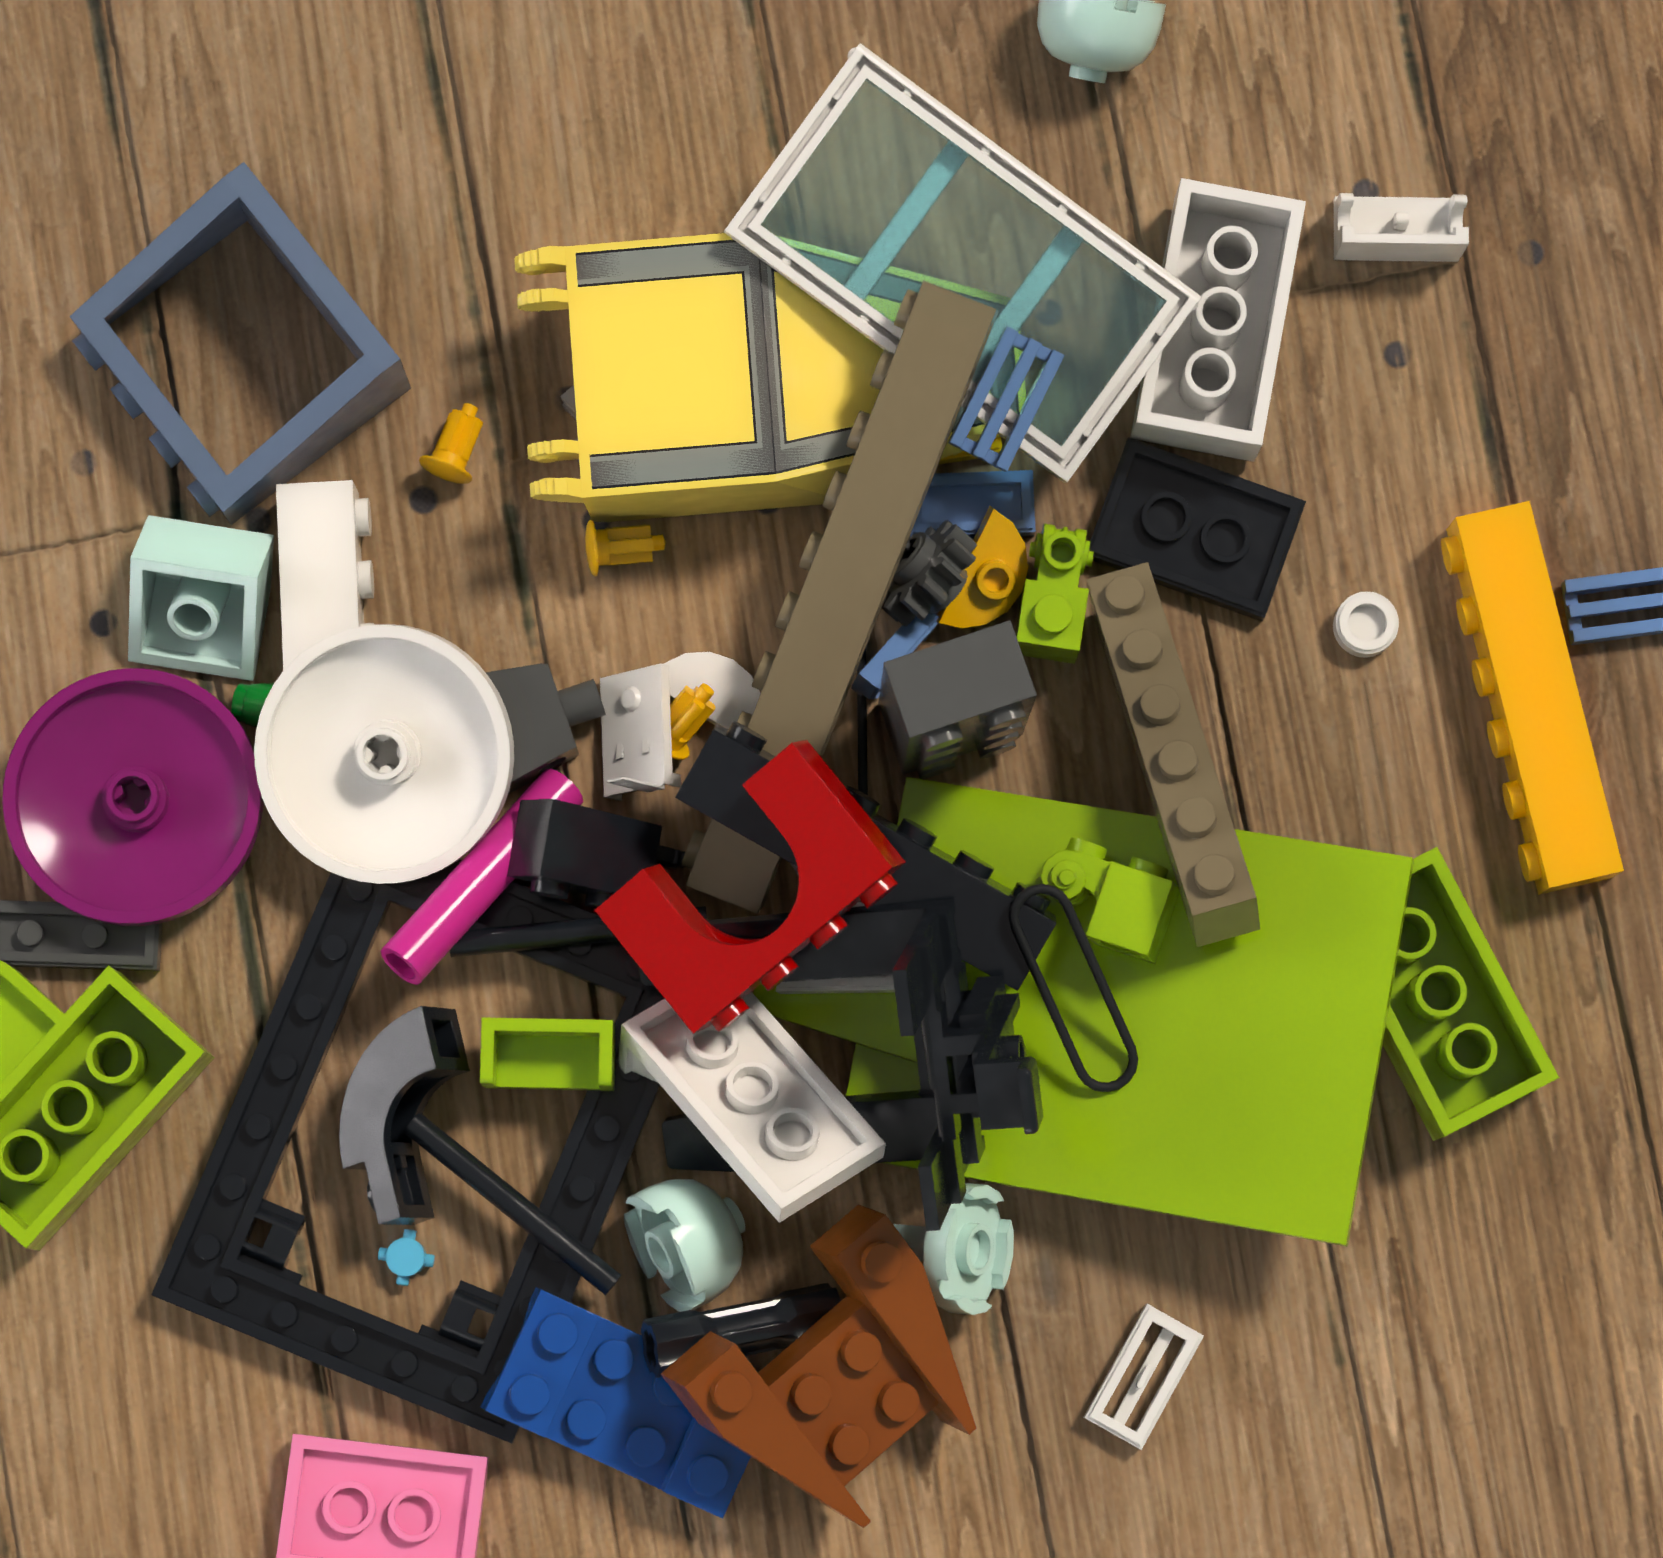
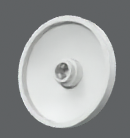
(384, 753)

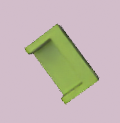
(547, 1054)

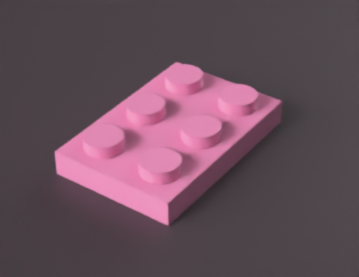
(380, 1501)

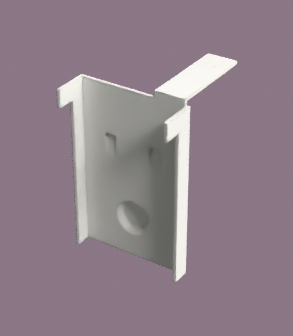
(637, 732)

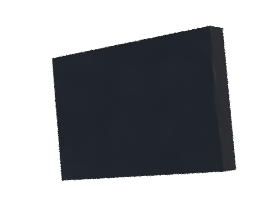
(1196, 528)

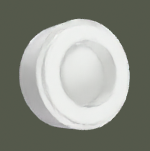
(1365, 624)

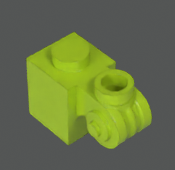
(1053, 604)
(1131, 900)

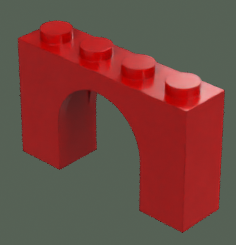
(838, 863)

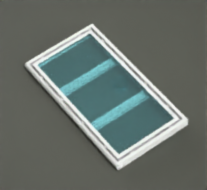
(906, 191)

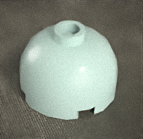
(1099, 34)
(688, 1238)

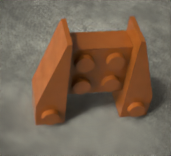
(845, 1381)

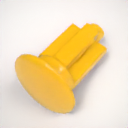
(454, 446)
(620, 545)
(688, 714)

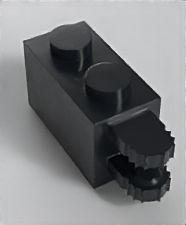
(583, 850)

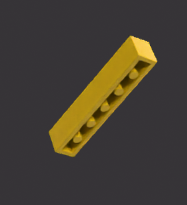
(1532, 698)

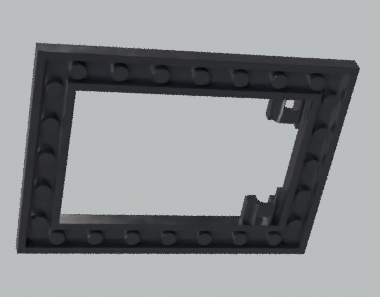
(250, 1288)

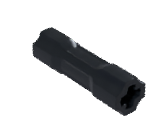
(751, 1325)

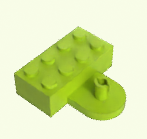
(79, 1092)

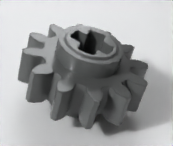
(929, 573)

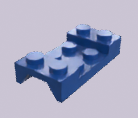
(592, 1392)

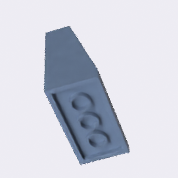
(322, 424)

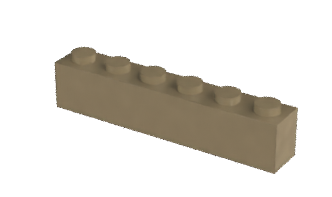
(1173, 755)

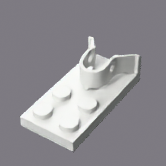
(755, 1102)

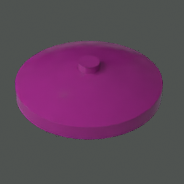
(132, 797)

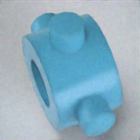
(406, 1257)

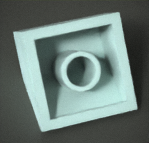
(199, 597)

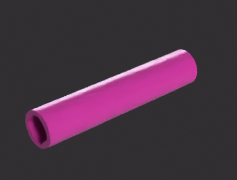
(467, 889)

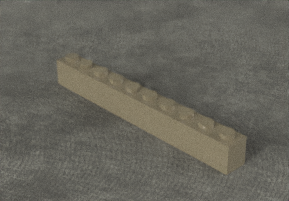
(853, 559)

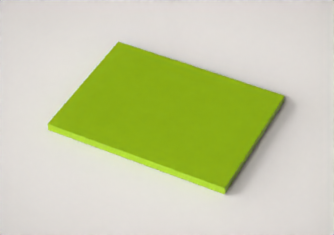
(1245, 1047)

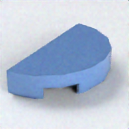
(903, 642)

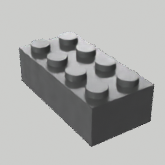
(956, 700)

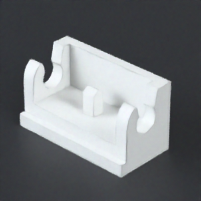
(1399, 228)

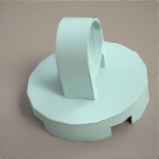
(967, 1253)

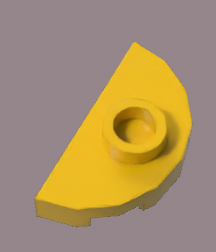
(994, 576)

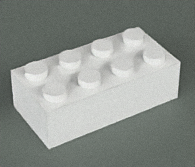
(1220, 366)

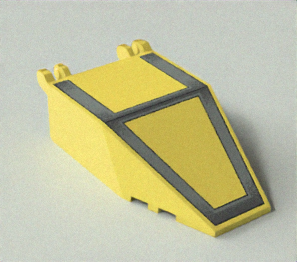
(699, 380)

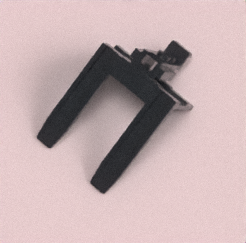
(962, 1039)

